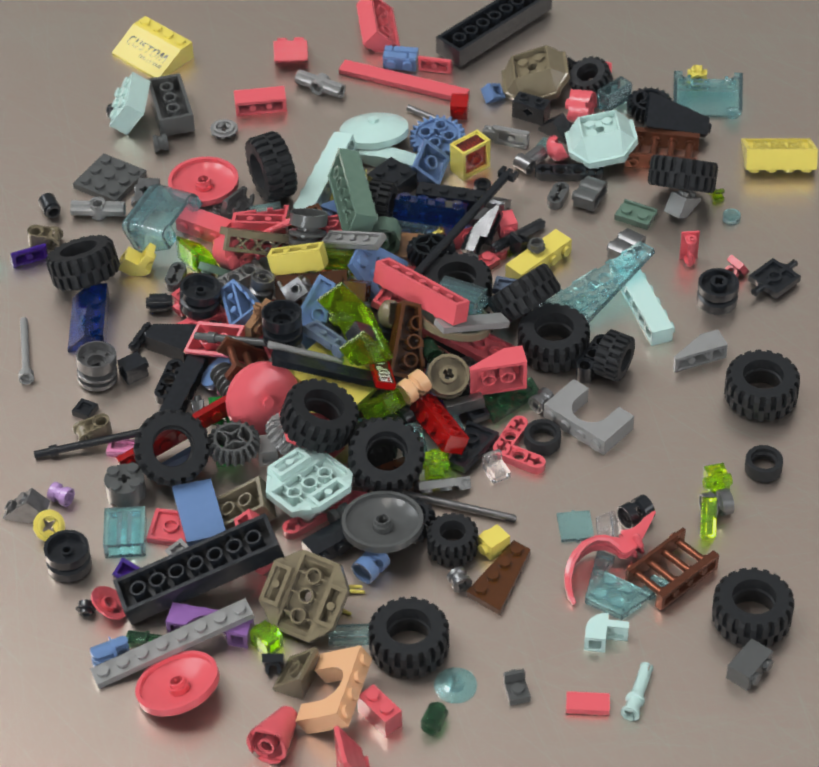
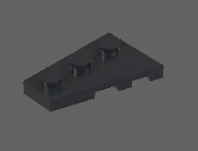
(479, 443)

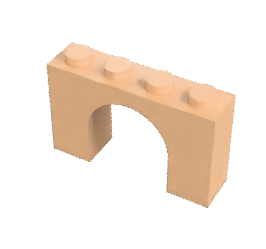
(337, 709)

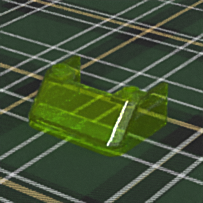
(344, 311)

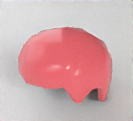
(555, 150)

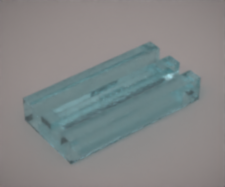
(351, 632)

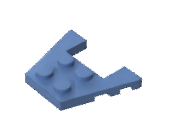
(363, 265)

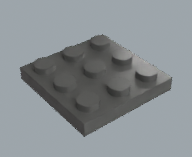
(109, 178)

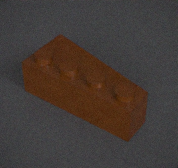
(406, 339)

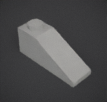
(702, 350)

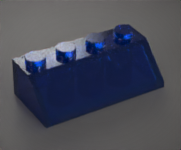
(428, 211)
(89, 316)

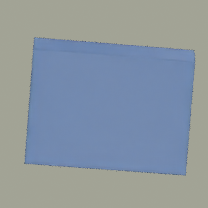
(430, 163)

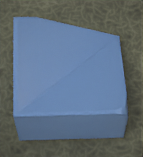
(492, 92)

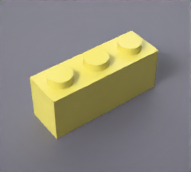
(298, 258)

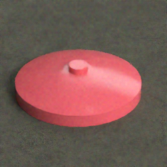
(207, 177)
(258, 393)
(177, 683)

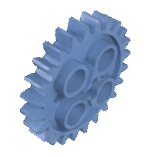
(437, 131)

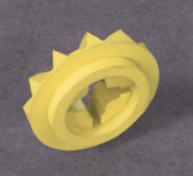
(48, 516)

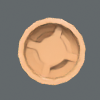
(415, 385)

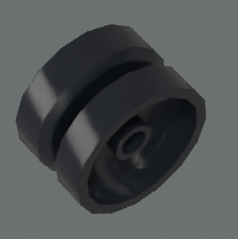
(717, 291)
(200, 296)
(67, 556)

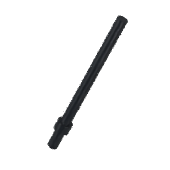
(54, 450)

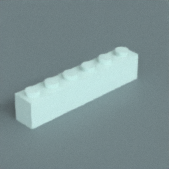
(317, 186)
(648, 309)

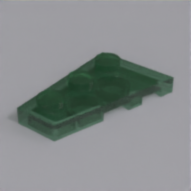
(505, 403)

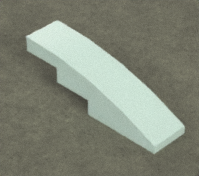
(377, 156)

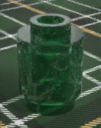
(434, 718)

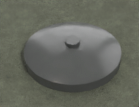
(382, 521)

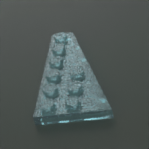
(597, 287)

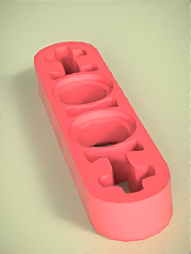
(304, 527)

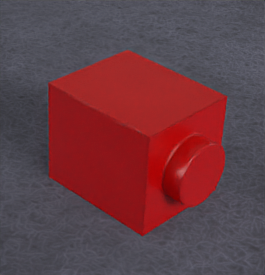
(459, 106)

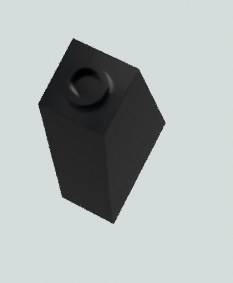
(669, 115)

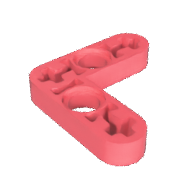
(530, 459)

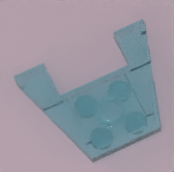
(613, 593)

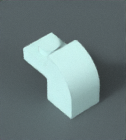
(600, 629)

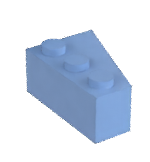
(237, 302)

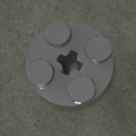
(125, 485)

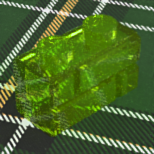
(383, 404)

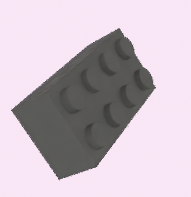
(171, 105)

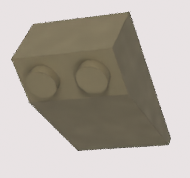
(244, 497)

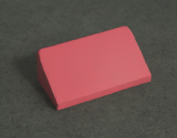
(435, 65)

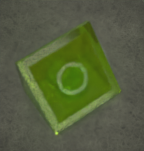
(192, 253)

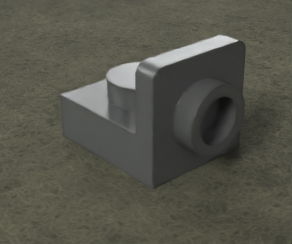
(516, 687)

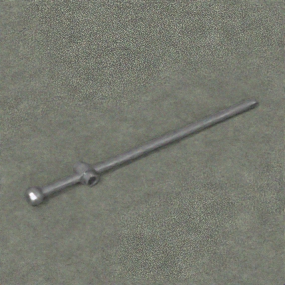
(457, 505)

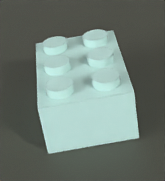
(129, 103)

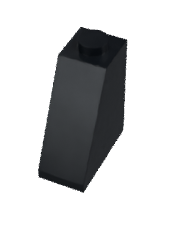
(169, 339)

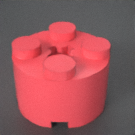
(580, 104)
(229, 259)

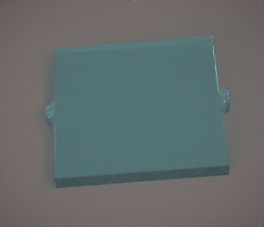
(263, 207)
(575, 526)

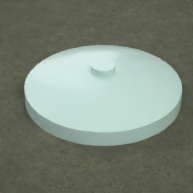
(376, 130)

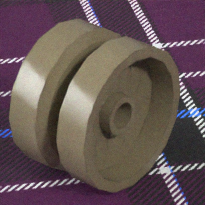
(455, 368)

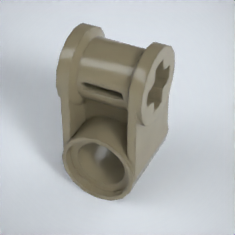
(44, 234)
(93, 427)

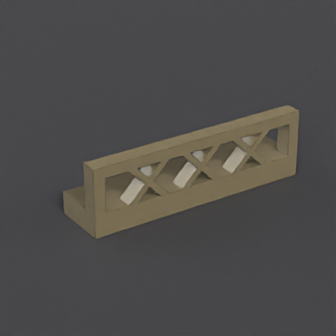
(254, 235)

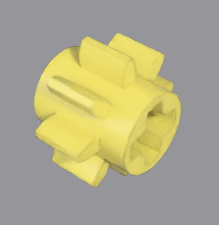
(697, 72)

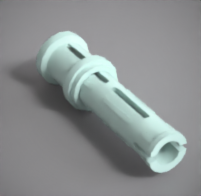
(635, 698)

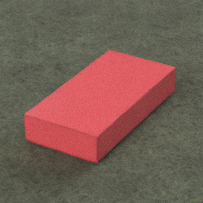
(587, 703)

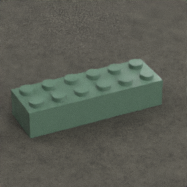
(352, 192)

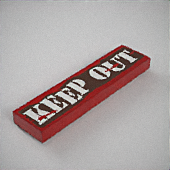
(383, 376)

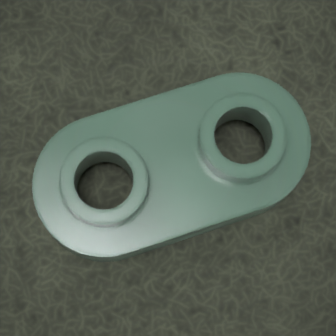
(210, 268)

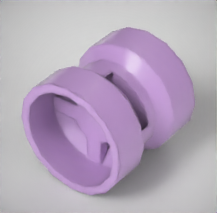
(60, 494)

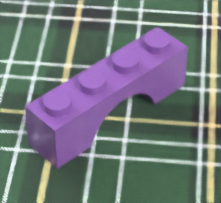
(184, 614)

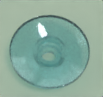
(455, 691)

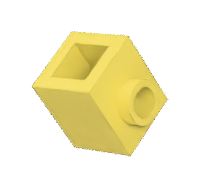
(493, 542)

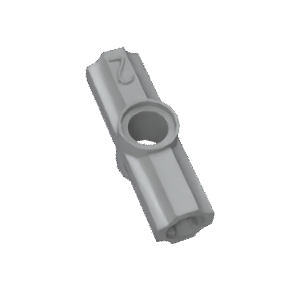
(320, 83)
(98, 208)

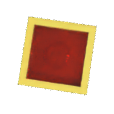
(470, 155)

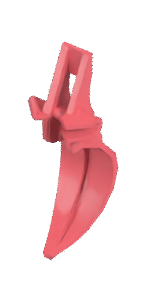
(622, 546)

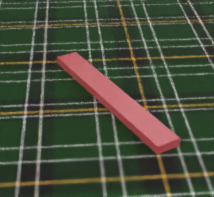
(400, 80)

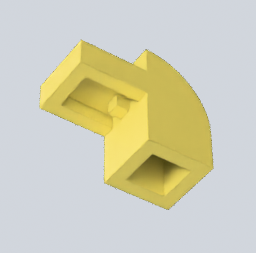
(137, 263)

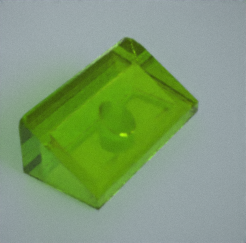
(708, 517)

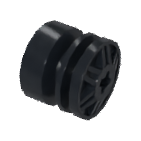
(282, 322)

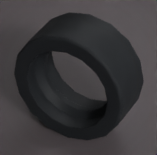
(542, 426)
(761, 474)

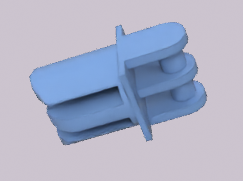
(109, 650)

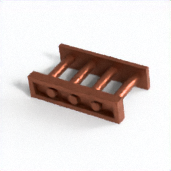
(661, 138)
(240, 351)
(677, 584)

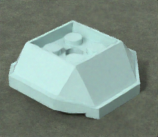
(601, 139)
(307, 483)

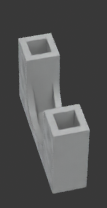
(598, 435)

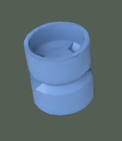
(369, 566)

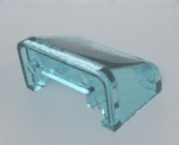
(710, 96)
(154, 215)

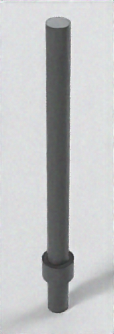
(214, 337)

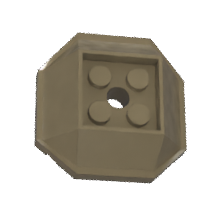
(536, 72)
(286, 590)

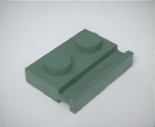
(636, 214)

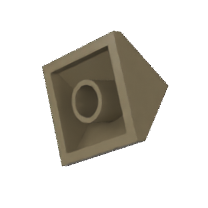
(298, 674)

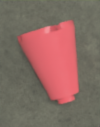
(273, 735)

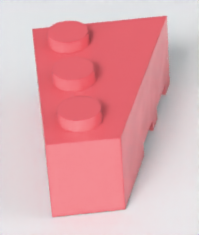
(260, 220)

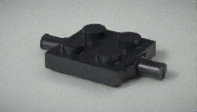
(774, 278)

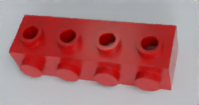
(439, 424)

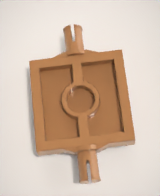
(254, 326)

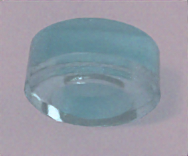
(731, 216)

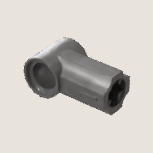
(528, 161)

